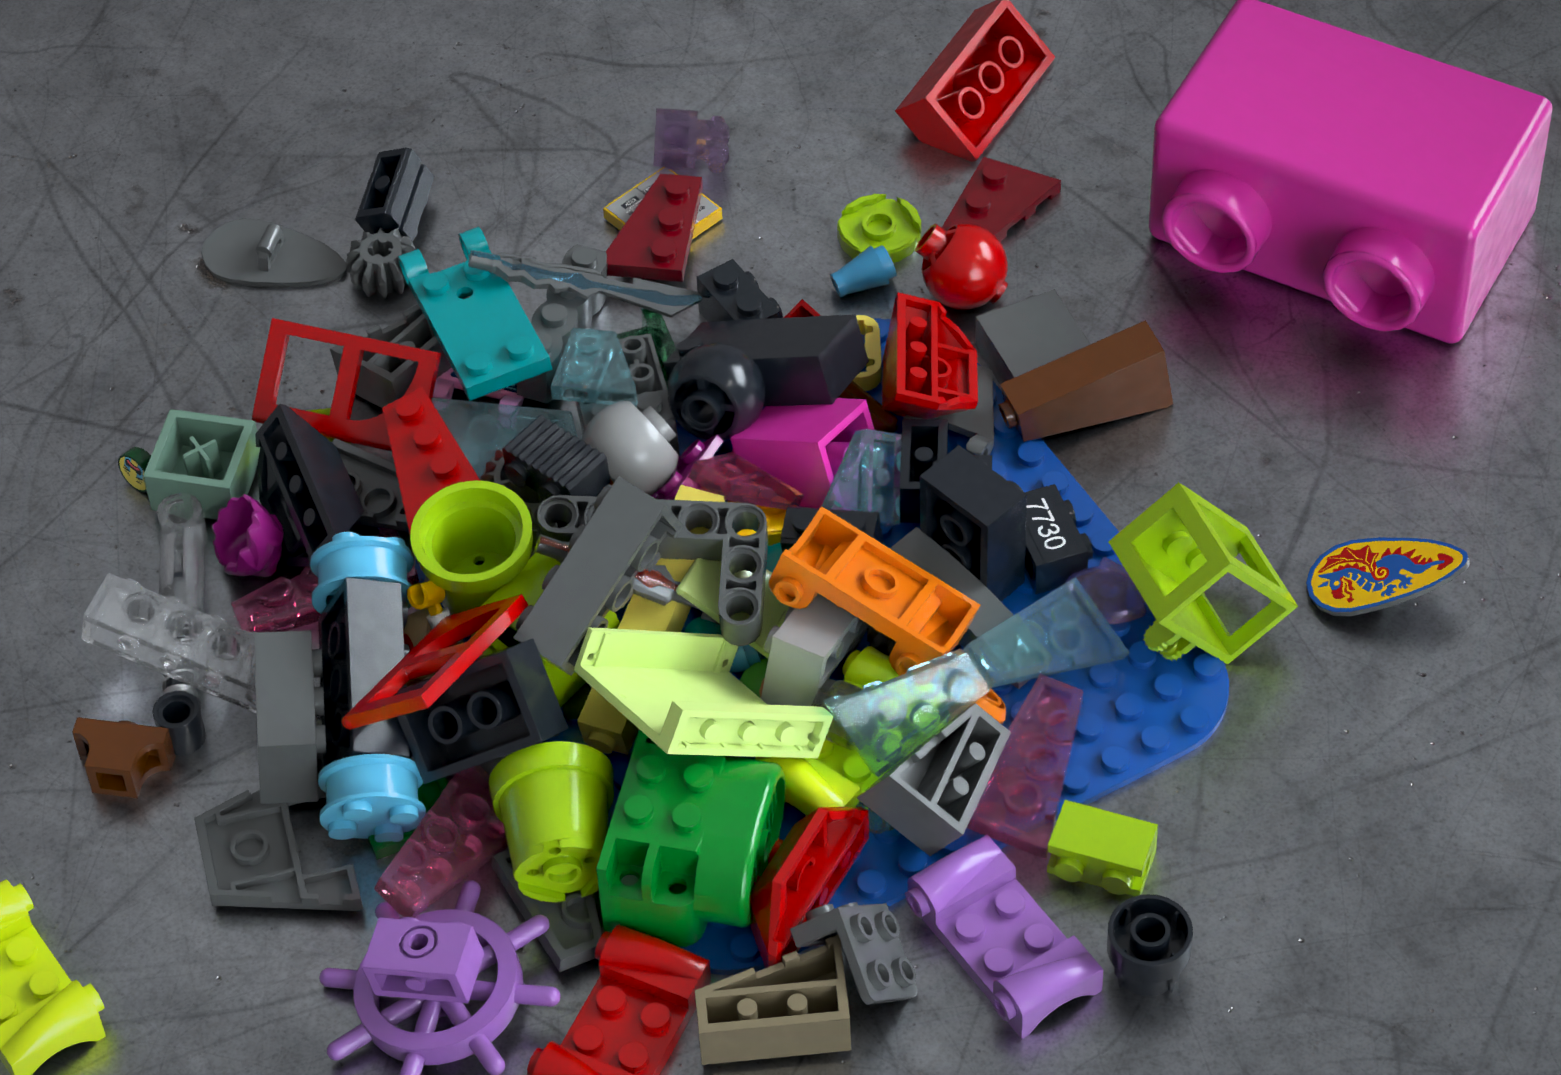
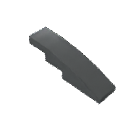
(937, 561)

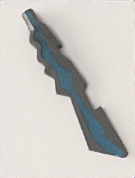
(585, 282)

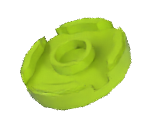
(879, 222)

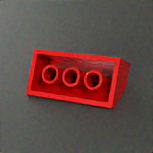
(976, 81)

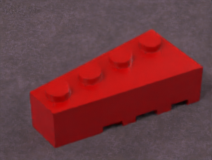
(423, 451)

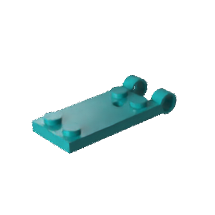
(481, 335)

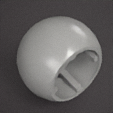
(633, 444)

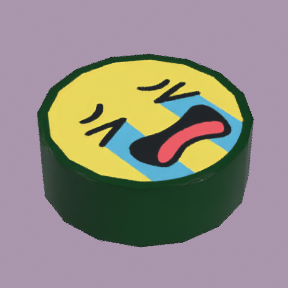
(133, 465)

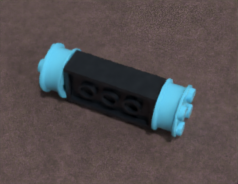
(361, 625)

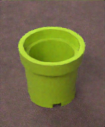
(468, 526)
(554, 816)

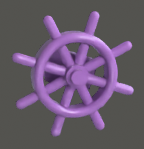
(434, 970)

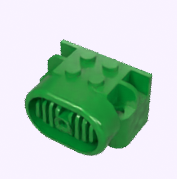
(688, 842)

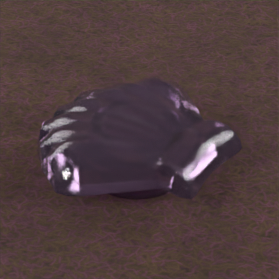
(1112, 591)

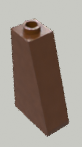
(1090, 386)

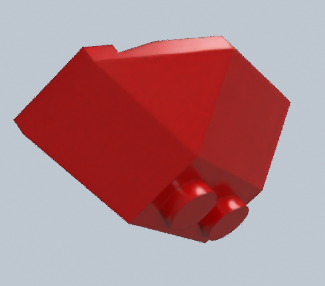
(927, 362)
(804, 875)

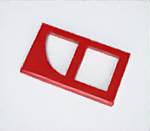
(338, 425)
(436, 655)

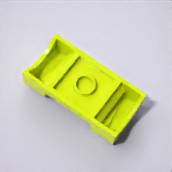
(837, 773)
(37, 999)

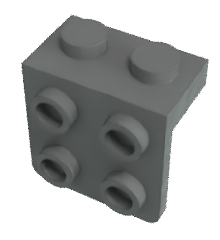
(871, 947)

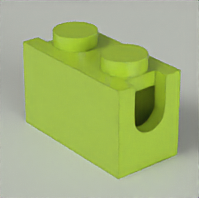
(1102, 848)

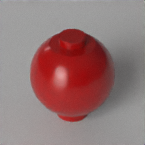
(963, 265)

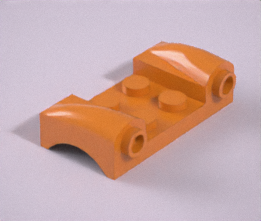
(876, 587)

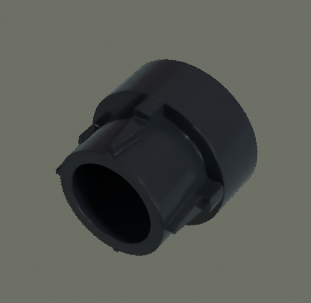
(1149, 943)

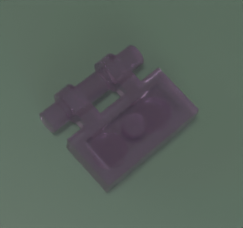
(684, 139)

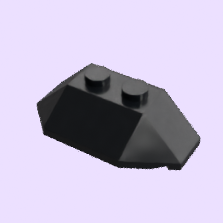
(303, 485)

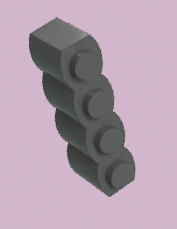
(558, 317)

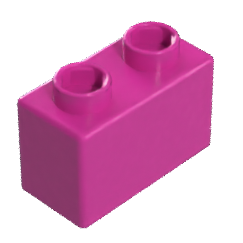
(1347, 170)

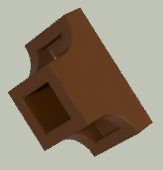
(121, 754)

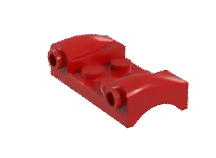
(632, 1010)

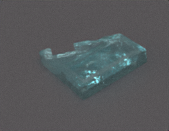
(593, 370)
(869, 476)

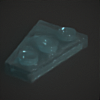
(1047, 638)

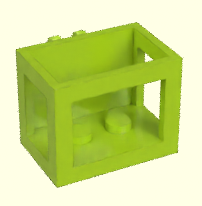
(1178, 554)

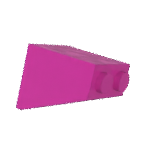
(803, 443)

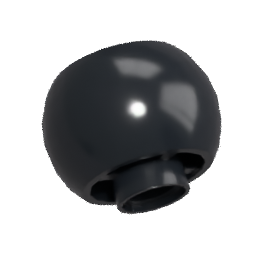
(716, 391)

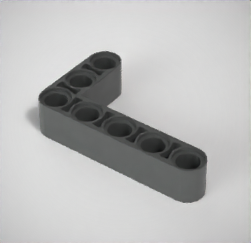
(718, 544)

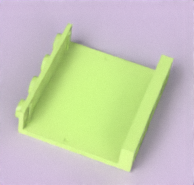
(687, 699)

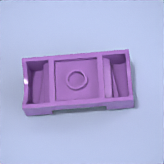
(1002, 935)

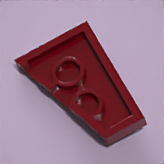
(1001, 196)
(658, 232)

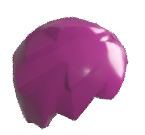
(247, 538)

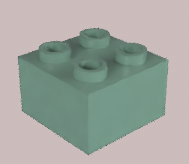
(203, 458)

